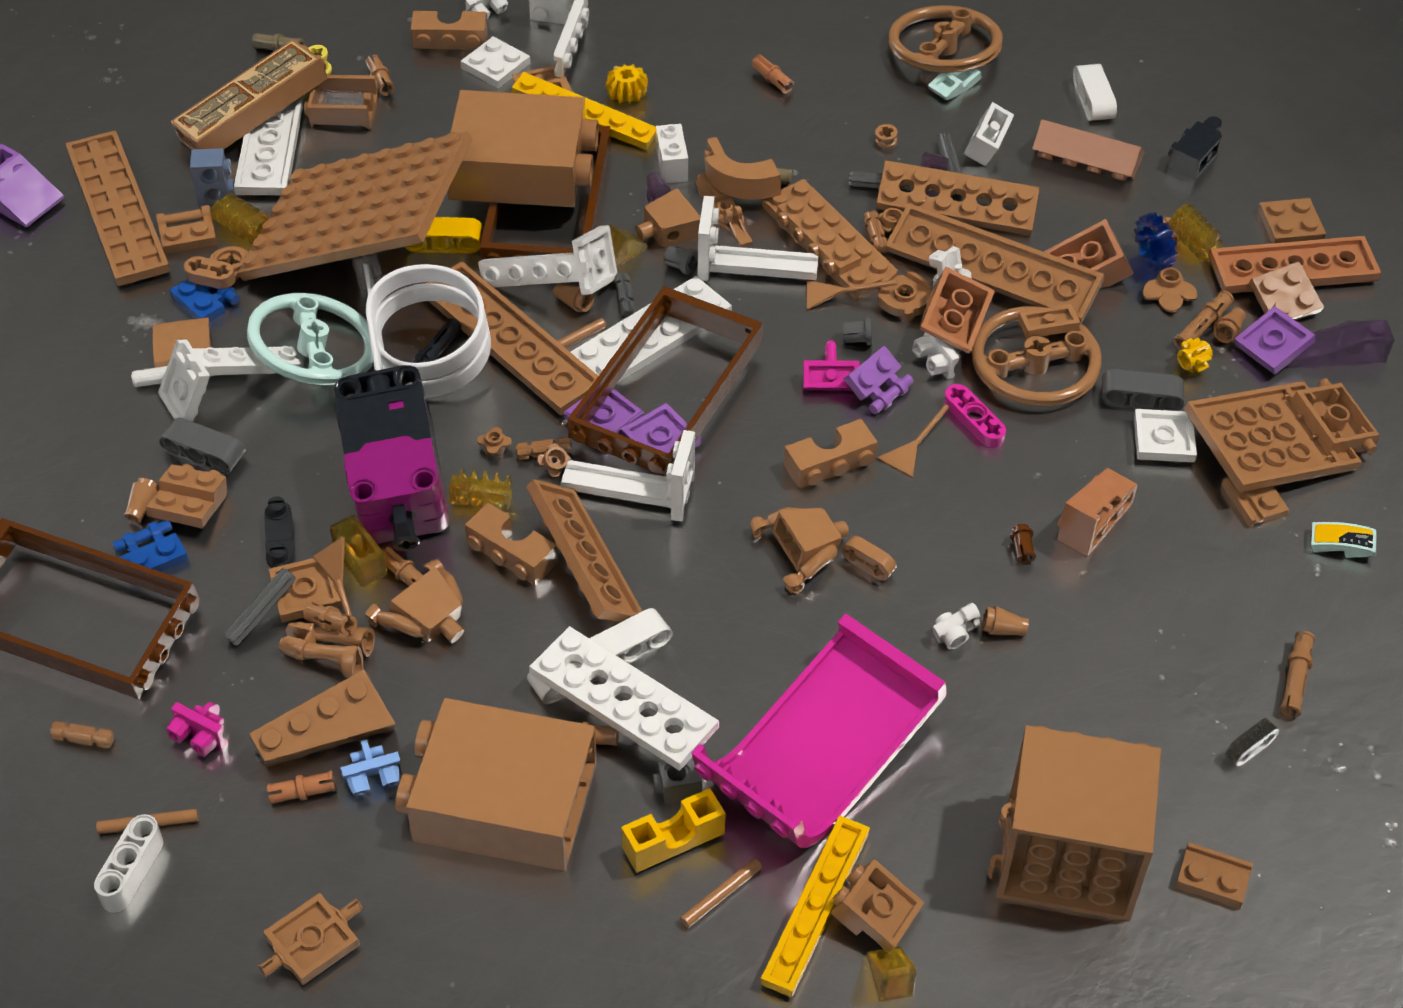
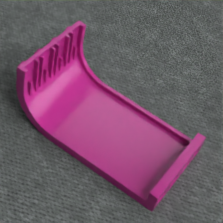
(827, 735)

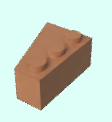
(1095, 510)

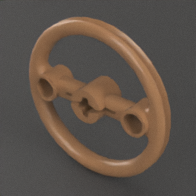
(945, 39)
(1034, 360)

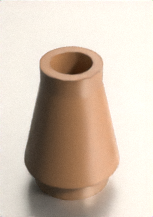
(572, 296)
(1229, 325)
(140, 496)
(1002, 622)

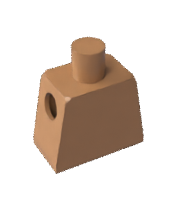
(669, 220)

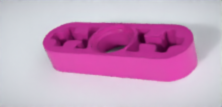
(976, 426)

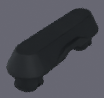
(278, 532)

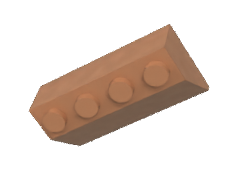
(1087, 149)

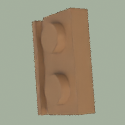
(1258, 504)
(1214, 875)

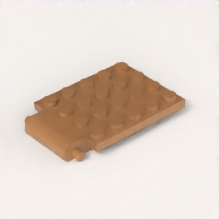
(1284, 433)

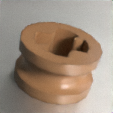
(886, 129)

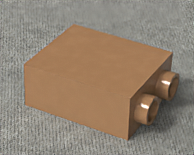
(523, 148)
(499, 783)

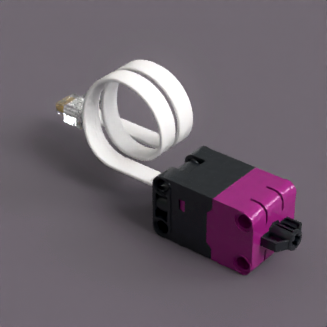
(387, 421)

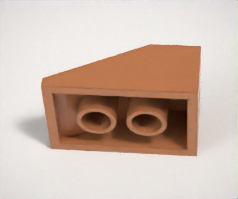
(1097, 250)
(956, 309)

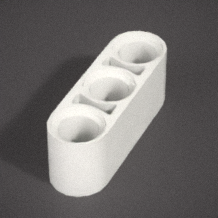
(1094, 92)
(128, 877)

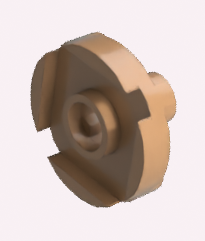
(904, 306)

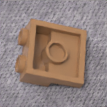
(188, 495)
(876, 905)

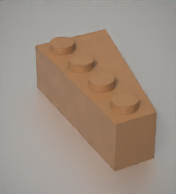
(330, 719)

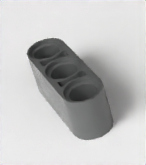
(1142, 390)
(202, 445)

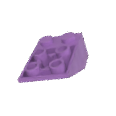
(23, 189)

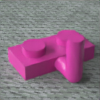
(827, 373)

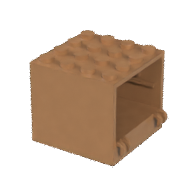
(1078, 823)

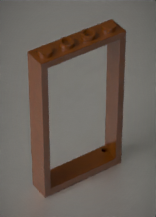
(502, 250)
(691, 311)
(115, 567)

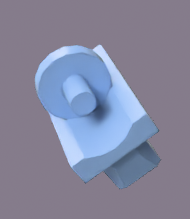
(357, 773)

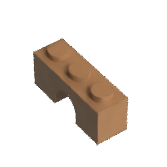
(464, 34)
(811, 464)
(528, 558)

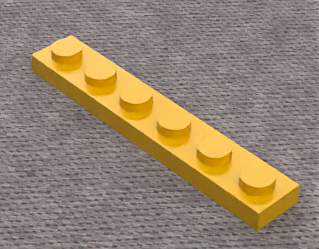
(621, 125)
(814, 907)

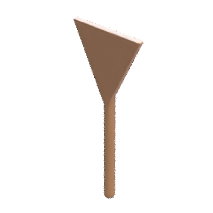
(821, 292)
(904, 457)
(333, 563)

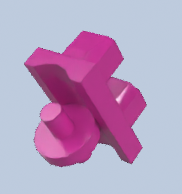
(201, 723)

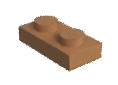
(1049, 321)

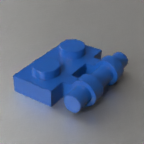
(200, 302)
(158, 555)

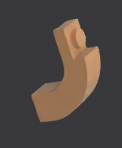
(739, 179)

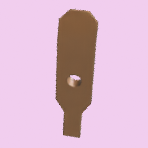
(729, 213)

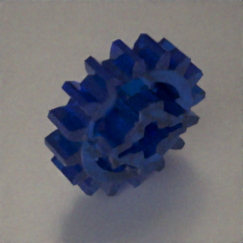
(1155, 241)

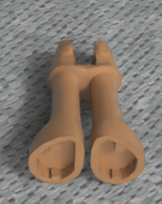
(304, 640)

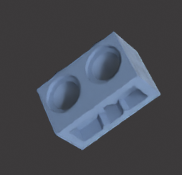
(211, 175)

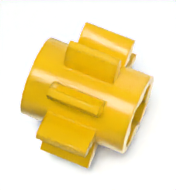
(1194, 355)

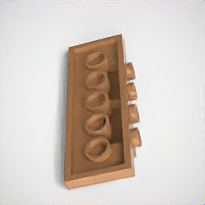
(829, 236)

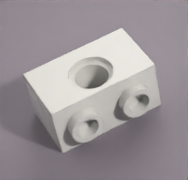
(988, 134)
(672, 153)

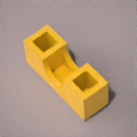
(696, 822)

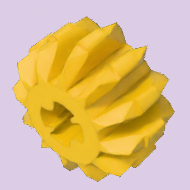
(626, 83)

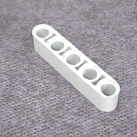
(627, 640)

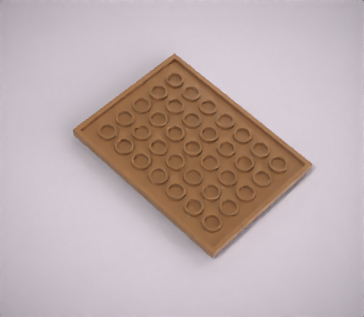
(356, 206)

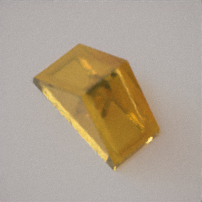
(625, 245)
(892, 974)

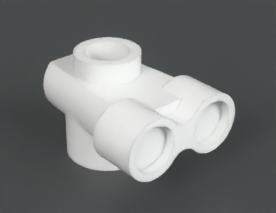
(952, 628)

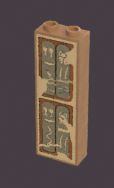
(251, 98)

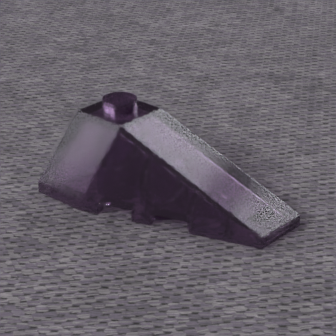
(1348, 344)

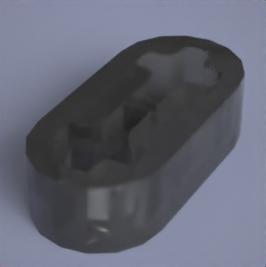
(1251, 742)

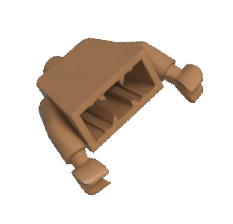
(806, 538)
(424, 607)

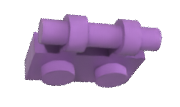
(872, 373)

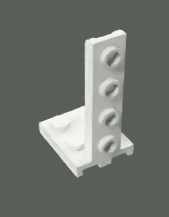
(570, 13)
(746, 260)
(589, 264)
(191, 367)
(640, 487)

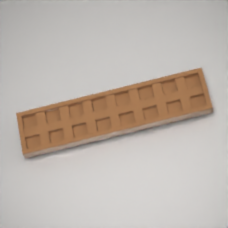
(117, 208)

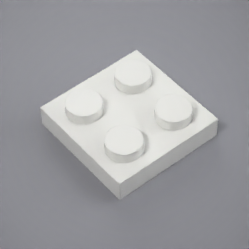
(495, 62)
(1164, 435)

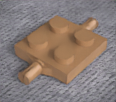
(311, 938)

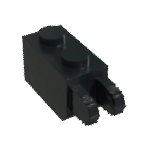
(1196, 148)

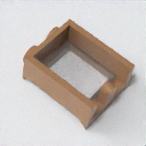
(343, 101)

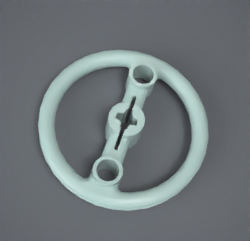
(311, 338)

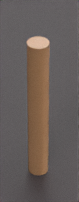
(582, 333)
(162, 819)
(721, 892)

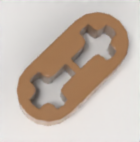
(209, 272)
(869, 558)

